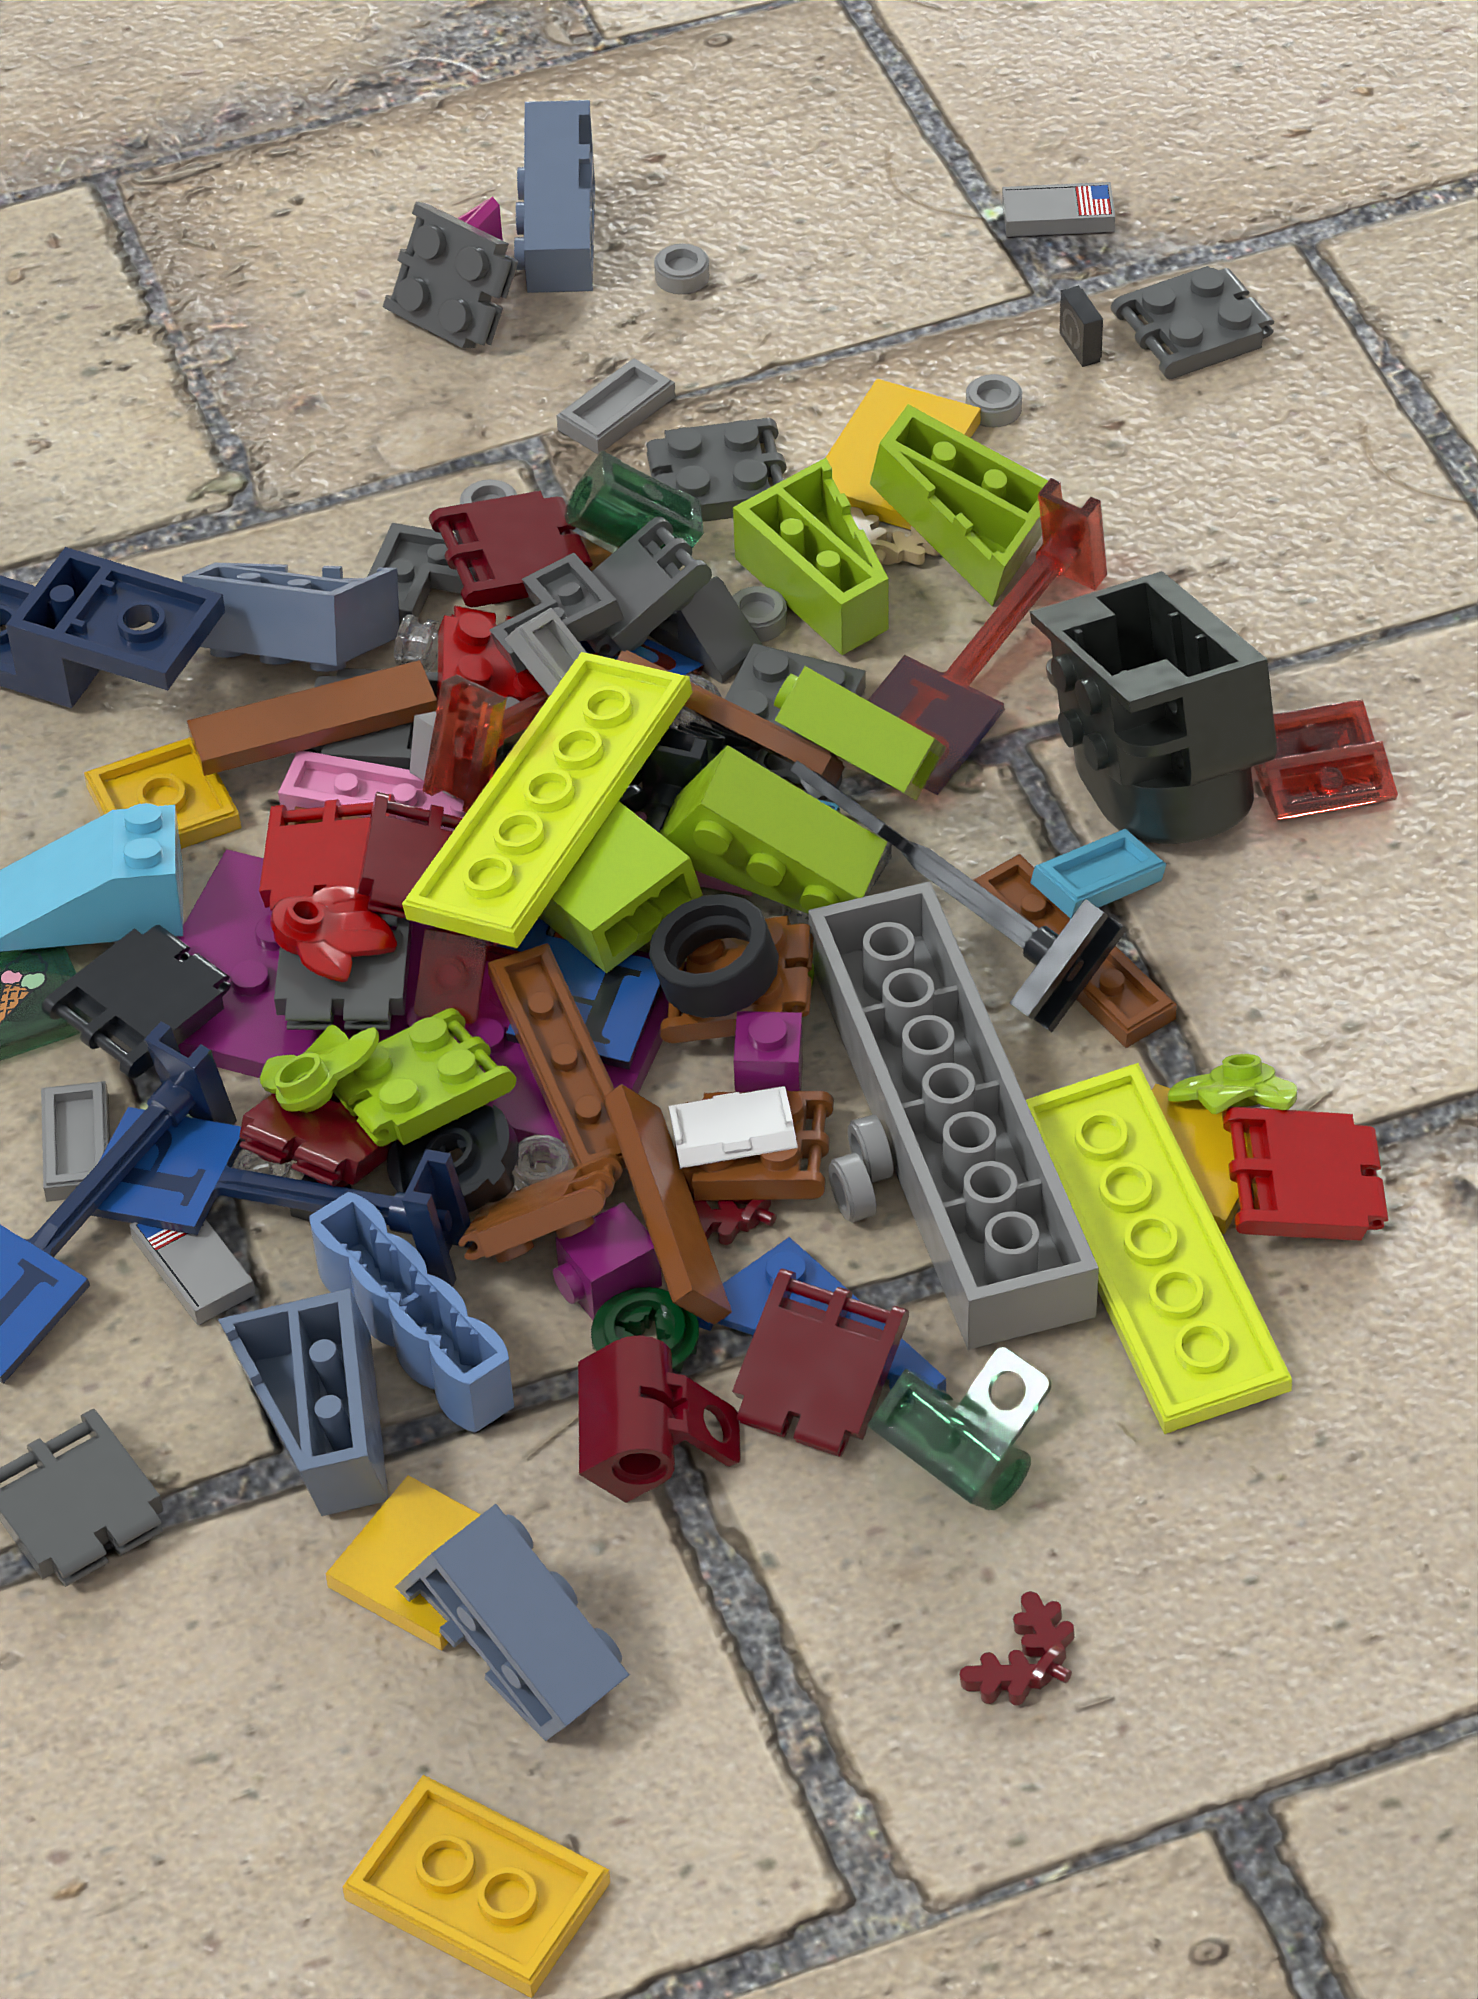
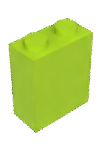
(858, 731)
(620, 890)

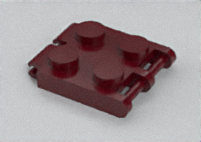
(505, 543)
(399, 851)
(323, 1141)
(816, 1365)

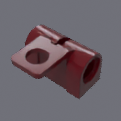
(638, 1412)

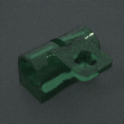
(618, 501)
(965, 1442)

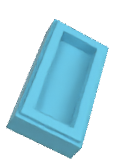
(1098, 872)

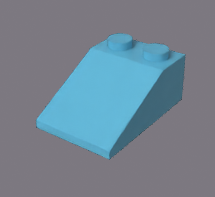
(96, 883)

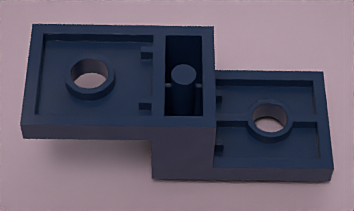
(82, 622)

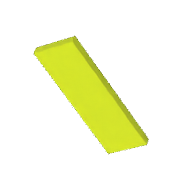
(547, 800)
(1158, 1252)

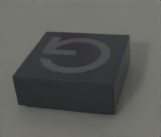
(1081, 326)

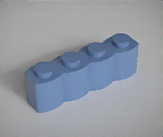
(413, 1312)

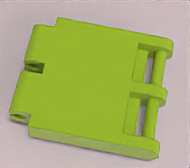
(422, 1080)

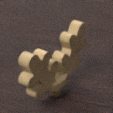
(902, 548)

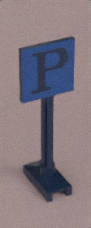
(194, 1165)
(34, 1284)

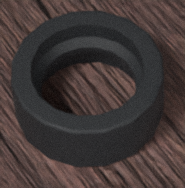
(703, 922)

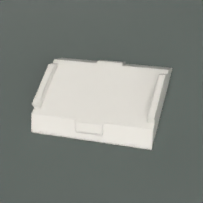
(732, 1126)

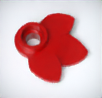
(330, 930)

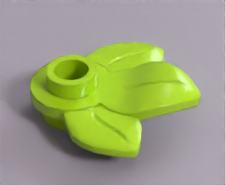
(309, 1079)
(1237, 1083)

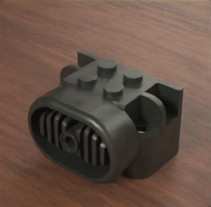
(1159, 708)

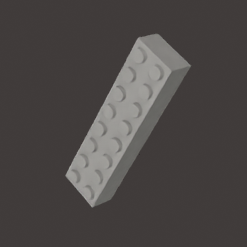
(953, 1117)

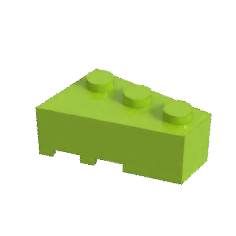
(960, 498)
(813, 554)
(770, 836)

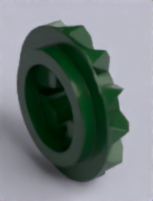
(635, 1310)

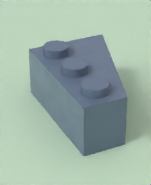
(557, 198)
(299, 614)
(320, 1392)
(519, 1621)

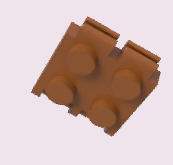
(787, 992)
(775, 1173)
(554, 1204)

